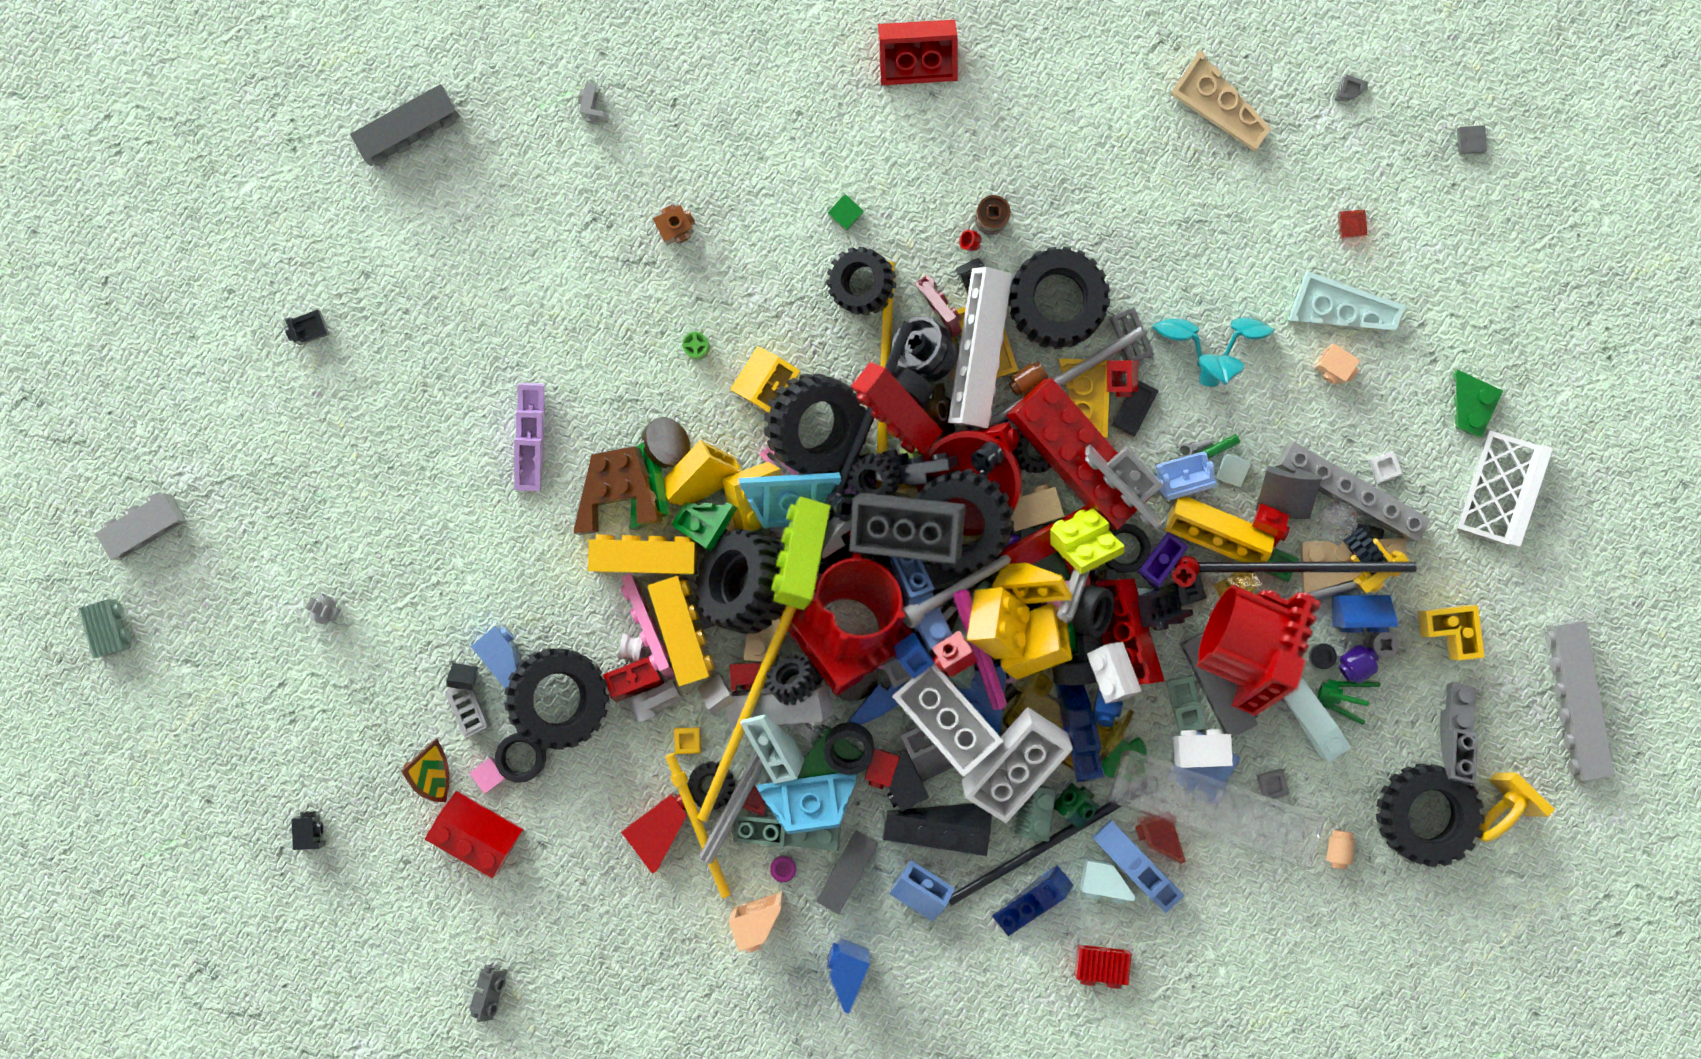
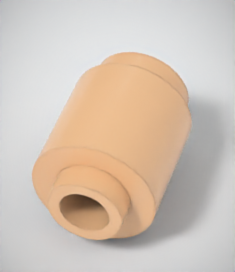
(1341, 849)

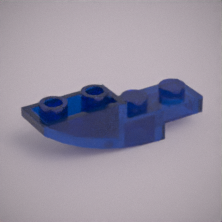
(1082, 730)

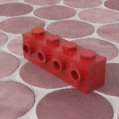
(896, 409)

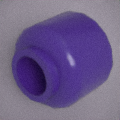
(1358, 664)

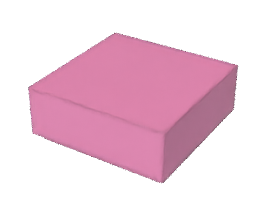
(487, 775)

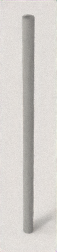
(1079, 369)

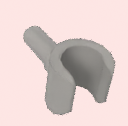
(1194, 447)

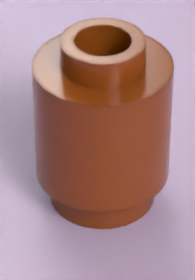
(1027, 378)

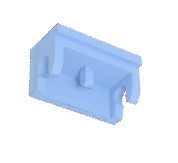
(1186, 476)

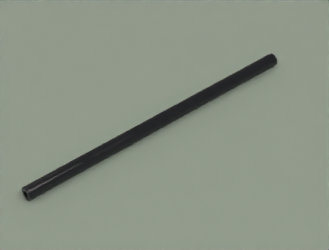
(868, 418)
(1307, 566)
(1028, 855)

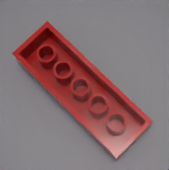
(1061, 437)

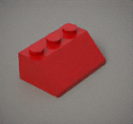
(918, 52)
(474, 834)

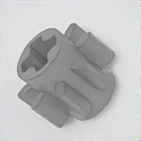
(323, 609)

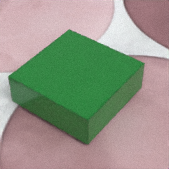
(845, 212)
(1280, 556)

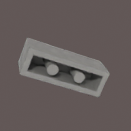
(140, 526)

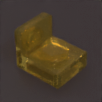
(1244, 580)

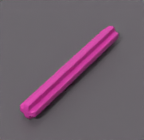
(984, 662)

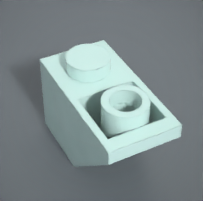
(1102, 879)

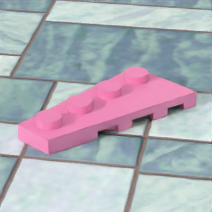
(650, 631)

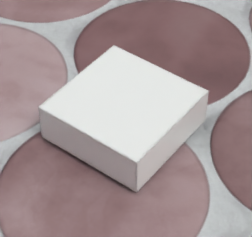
(1385, 467)

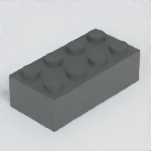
(907, 527)

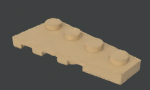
(1217, 101)
(1328, 552)

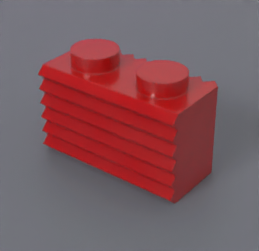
(1102, 965)

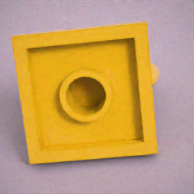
(1519, 797)

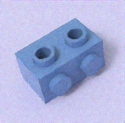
(922, 891)

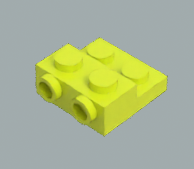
(1085, 540)

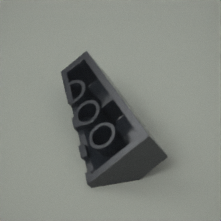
(947, 827)

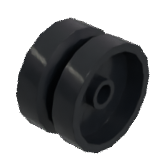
(929, 349)

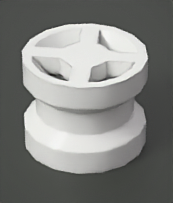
(630, 647)

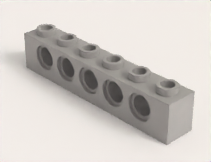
(1359, 494)

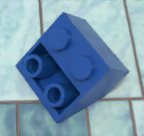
(1361, 611)

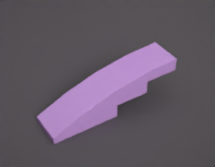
(529, 437)

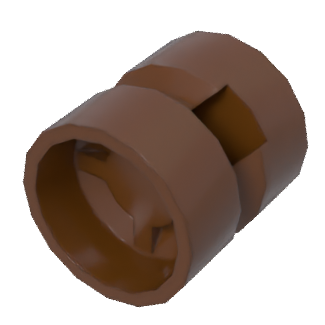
(992, 214)

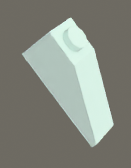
(1317, 722)
(774, 747)

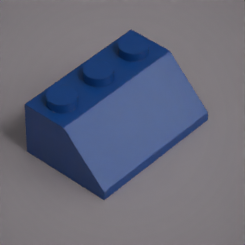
(847, 970)

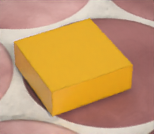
(687, 740)

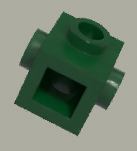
(1076, 805)

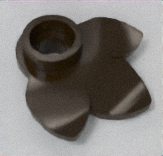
(939, 409)

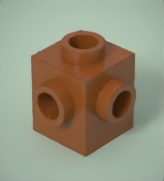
(671, 233)

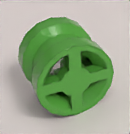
(695, 341)

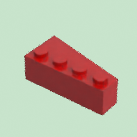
(1127, 628)

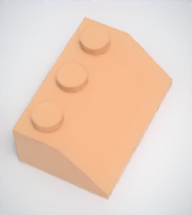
(753, 921)

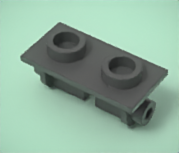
(485, 1004)

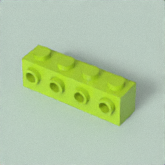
(801, 553)

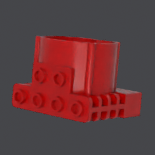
(1258, 644)
(845, 657)

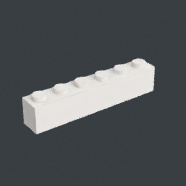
(980, 347)

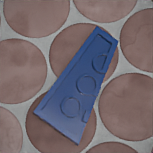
(979, 699)

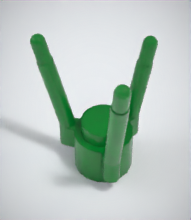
(1331, 694)

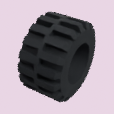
(841, 275)

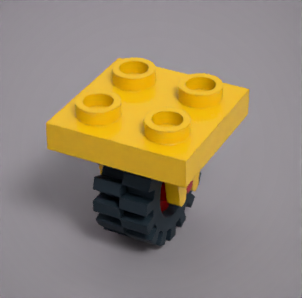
(1369, 550)

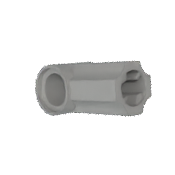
(650, 703)

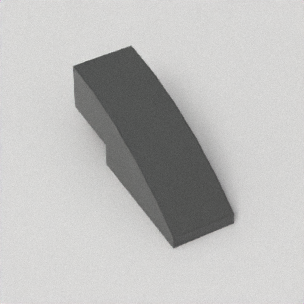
(847, 872)

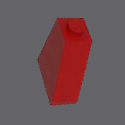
(656, 830)

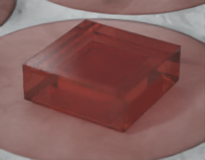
(1352, 224)

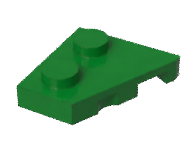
(704, 522)

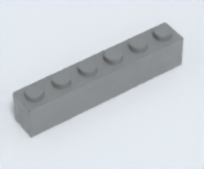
(1579, 700)

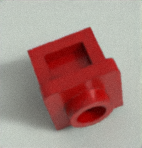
(1272, 522)

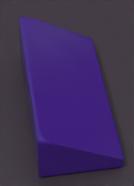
(1162, 560)

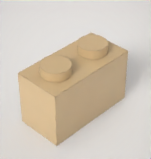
(1037, 508)

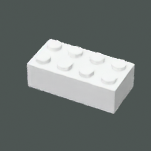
(948, 719)
(1017, 766)

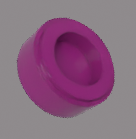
(783, 868)

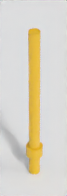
(680, 781)

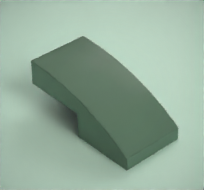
(1185, 703)

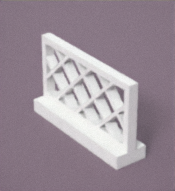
(1527, 495)

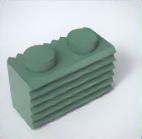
(105, 628)
(1036, 815)

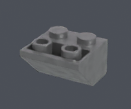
(924, 754)

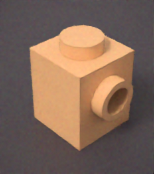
(1337, 365)

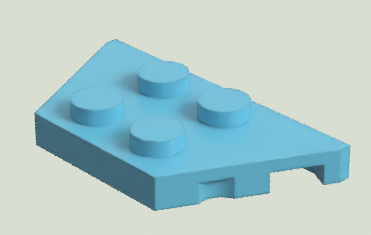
(773, 495)
(809, 802)

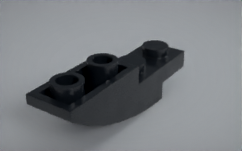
(915, 469)

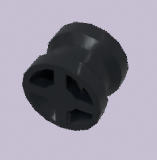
(987, 458)

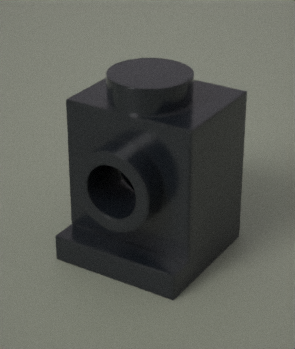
(307, 831)

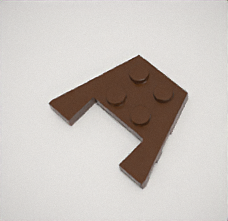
(616, 478)

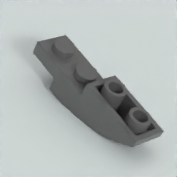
(1457, 734)

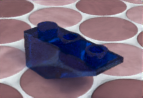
(1034, 900)

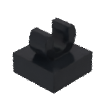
(1192, 593)

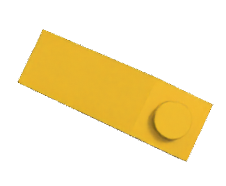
(1032, 584)

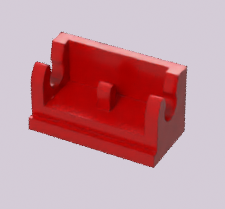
(632, 679)

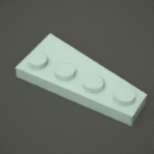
(1339, 304)

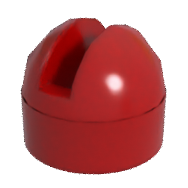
(970, 235)

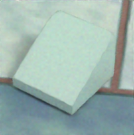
(1233, 470)

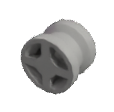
(1379, 641)

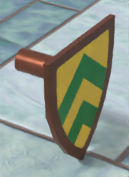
(429, 773)

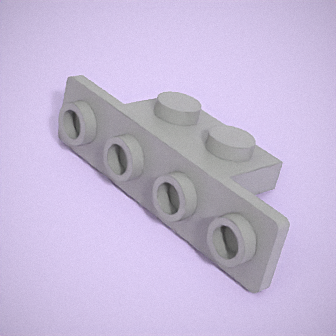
(1131, 477)

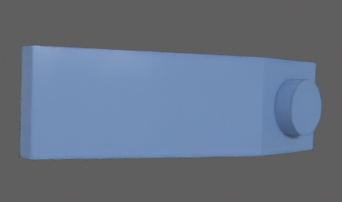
(498, 653)

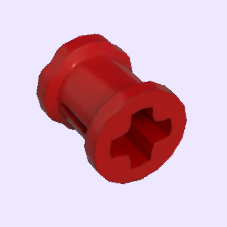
(1192, 567)

